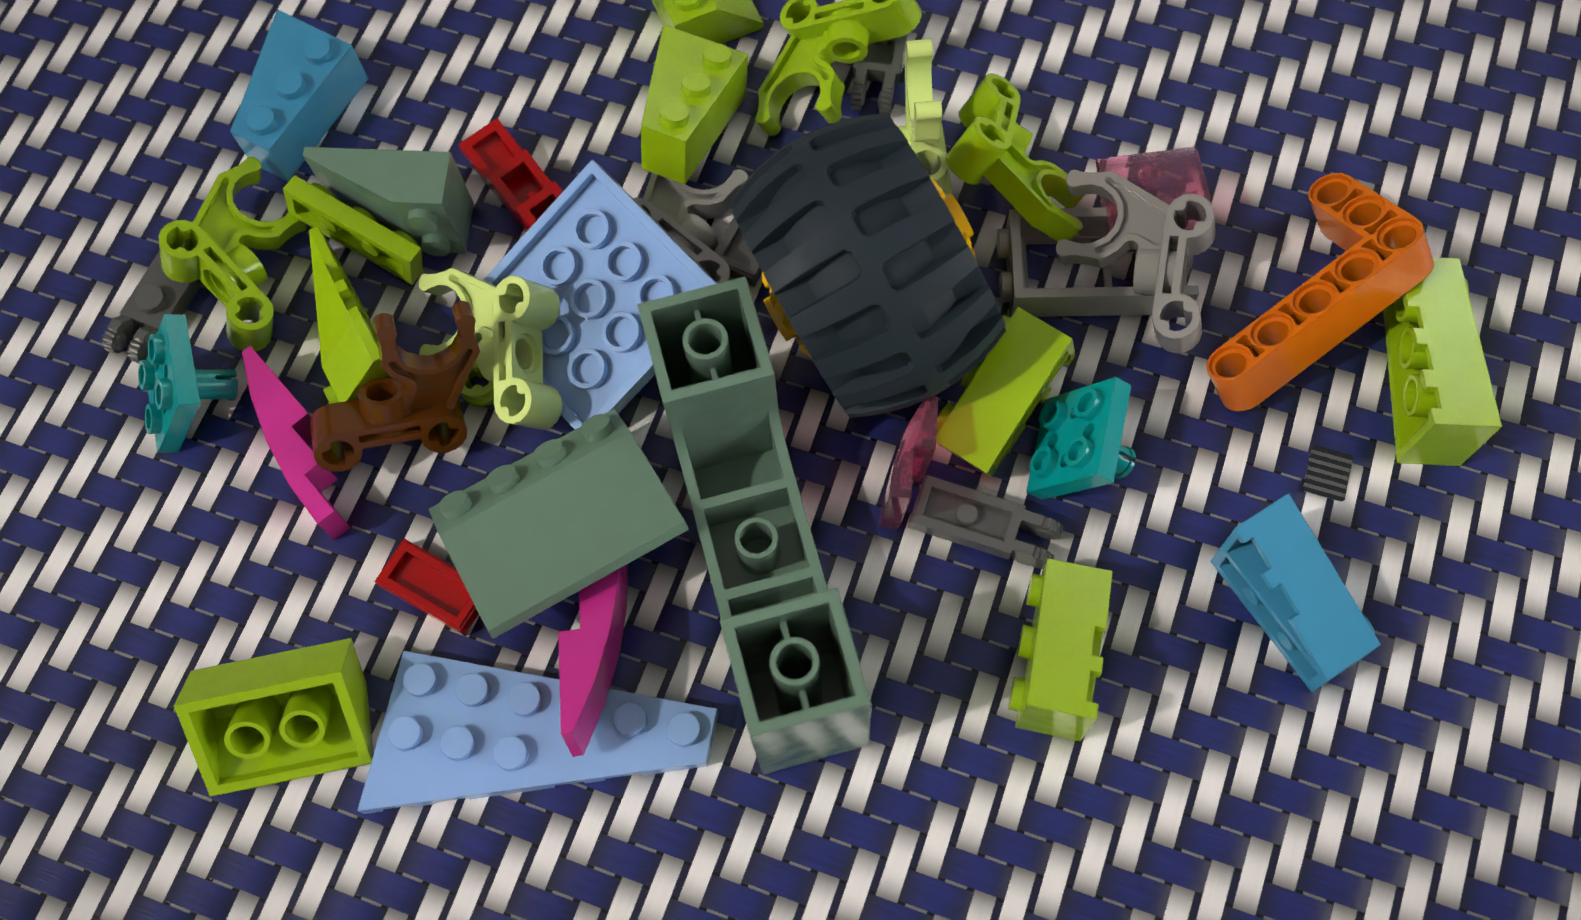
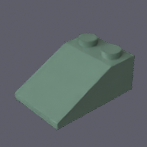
(402, 191)

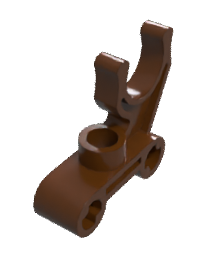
(412, 405)

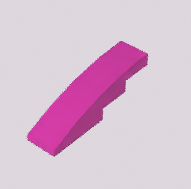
(289, 436)
(590, 658)

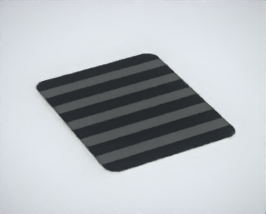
(1328, 473)

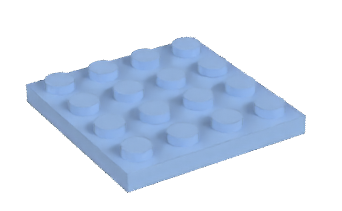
(601, 262)

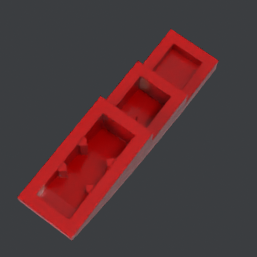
(510, 173)

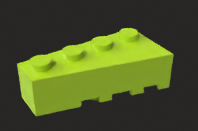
(1438, 371)

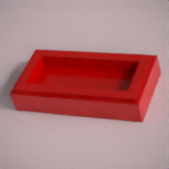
(428, 586)

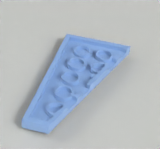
(498, 732)

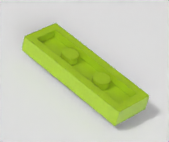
(354, 229)

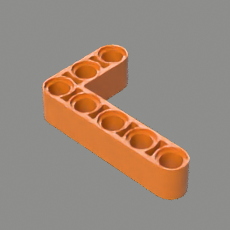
(1380, 264)

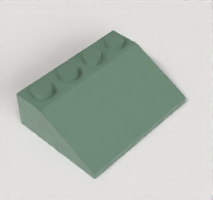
(555, 521)

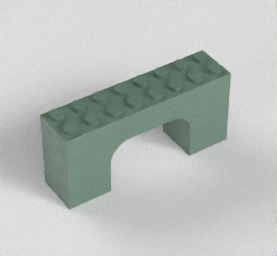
(777, 616)

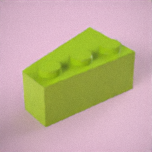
(689, 102)
(1004, 392)
(1062, 650)

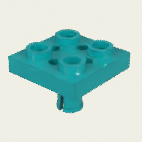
(175, 384)
(1081, 440)

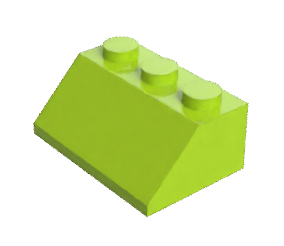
(277, 717)

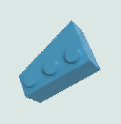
(295, 94)
(1295, 593)

